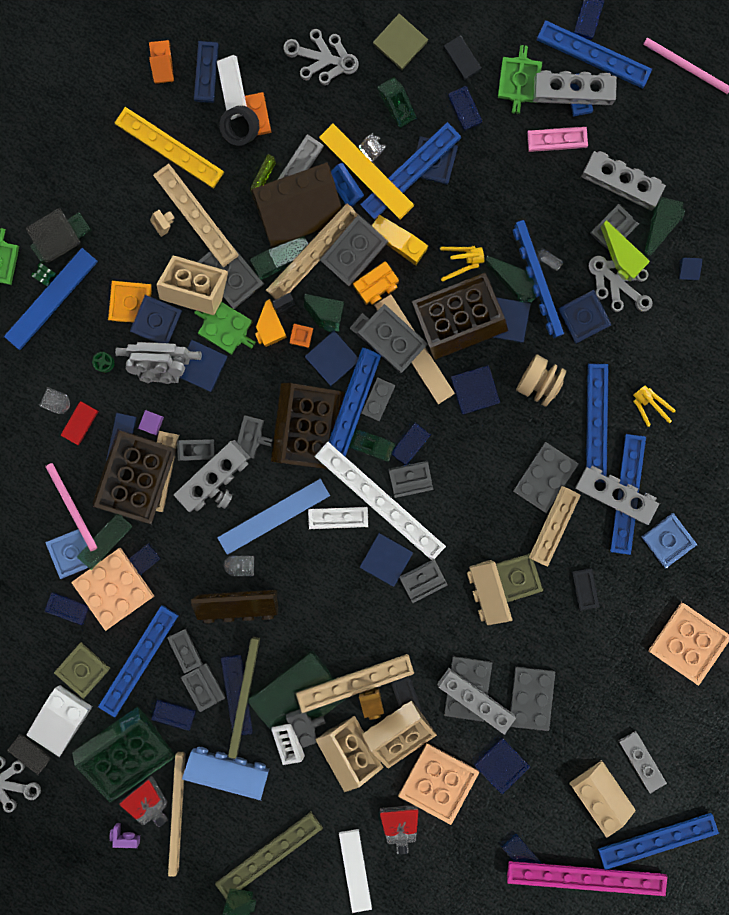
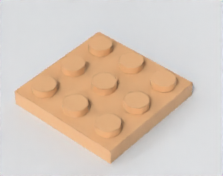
(112, 589)
(689, 643)
(438, 783)

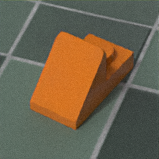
(161, 61)

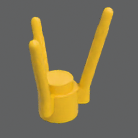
(473, 256)
(646, 396)

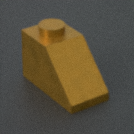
(371, 703)

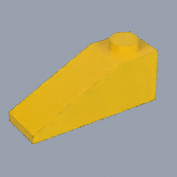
(401, 240)

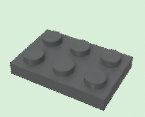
(354, 250)
(240, 280)
(392, 338)
(545, 477)
(475, 672)
(532, 698)

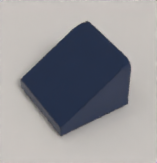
(690, 268)

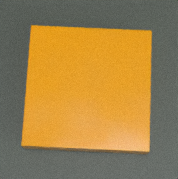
(126, 300)

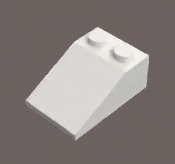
(59, 720)

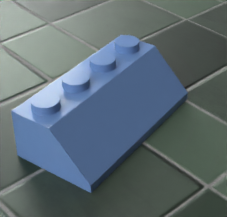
(226, 773)

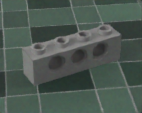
(545, 94)
(612, 182)
(186, 494)
(643, 514)
(476, 701)

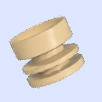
(541, 380)

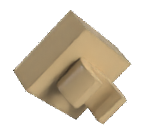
(162, 222)

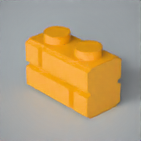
(376, 283)

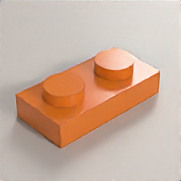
(258, 105)

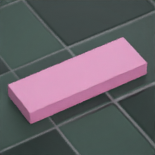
(557, 139)

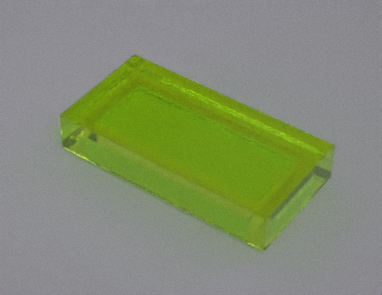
(264, 172)

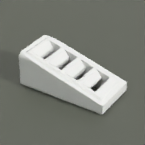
(286, 757)

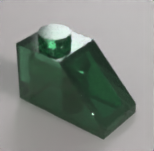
(397, 101)
(324, 311)
(372, 445)

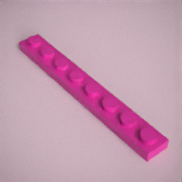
(586, 878)

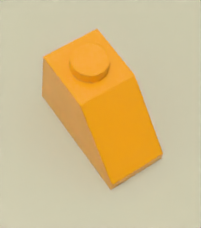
(269, 326)

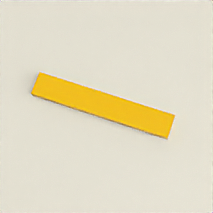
(169, 147)
(366, 171)

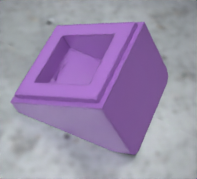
(151, 422)

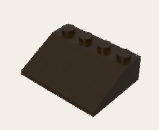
(297, 204)
(460, 316)
(304, 423)
(134, 476)
(235, 605)

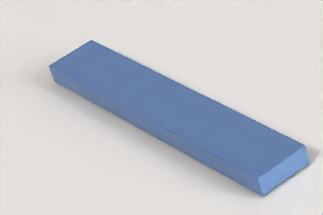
(273, 516)

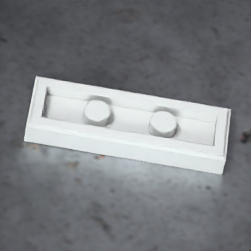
(231, 83)
(338, 518)

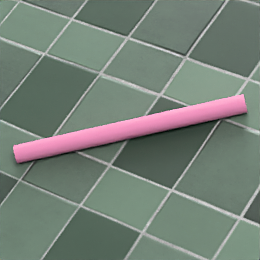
(687, 65)
(71, 507)

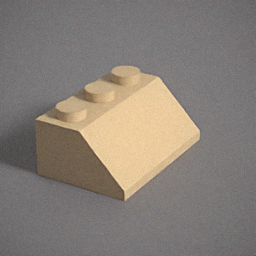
(192, 285)
(489, 593)
(399, 734)
(349, 754)
(603, 798)

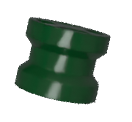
(43, 274)
(99, 361)

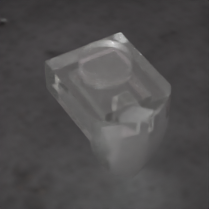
(55, 401)
(239, 565)

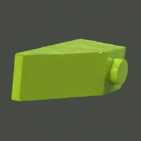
(625, 256)

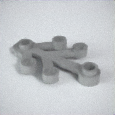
(324, 57)
(617, 283)
(17, 787)

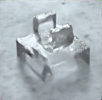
(371, 147)

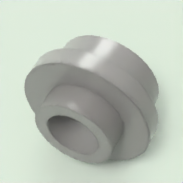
(223, 499)

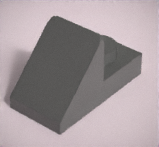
(195, 450)

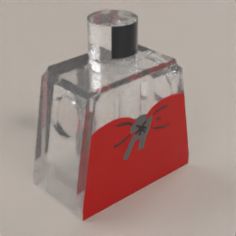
(146, 803)
(400, 826)

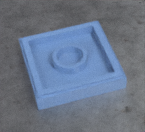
(668, 540)
(65, 552)

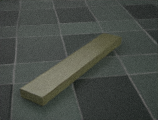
(244, 696)
(269, 854)

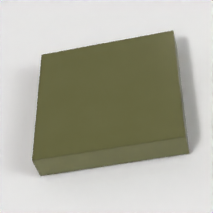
(400, 41)
(519, 577)
(82, 670)

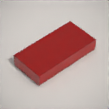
(79, 423)

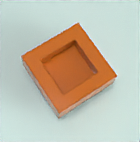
(301, 335)

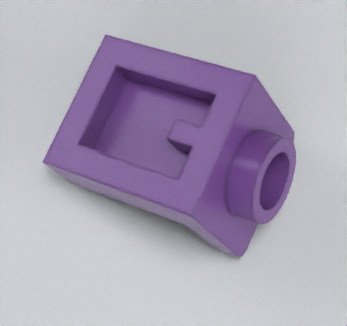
(127, 840)

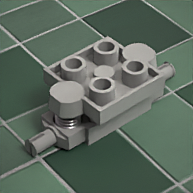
(157, 361)

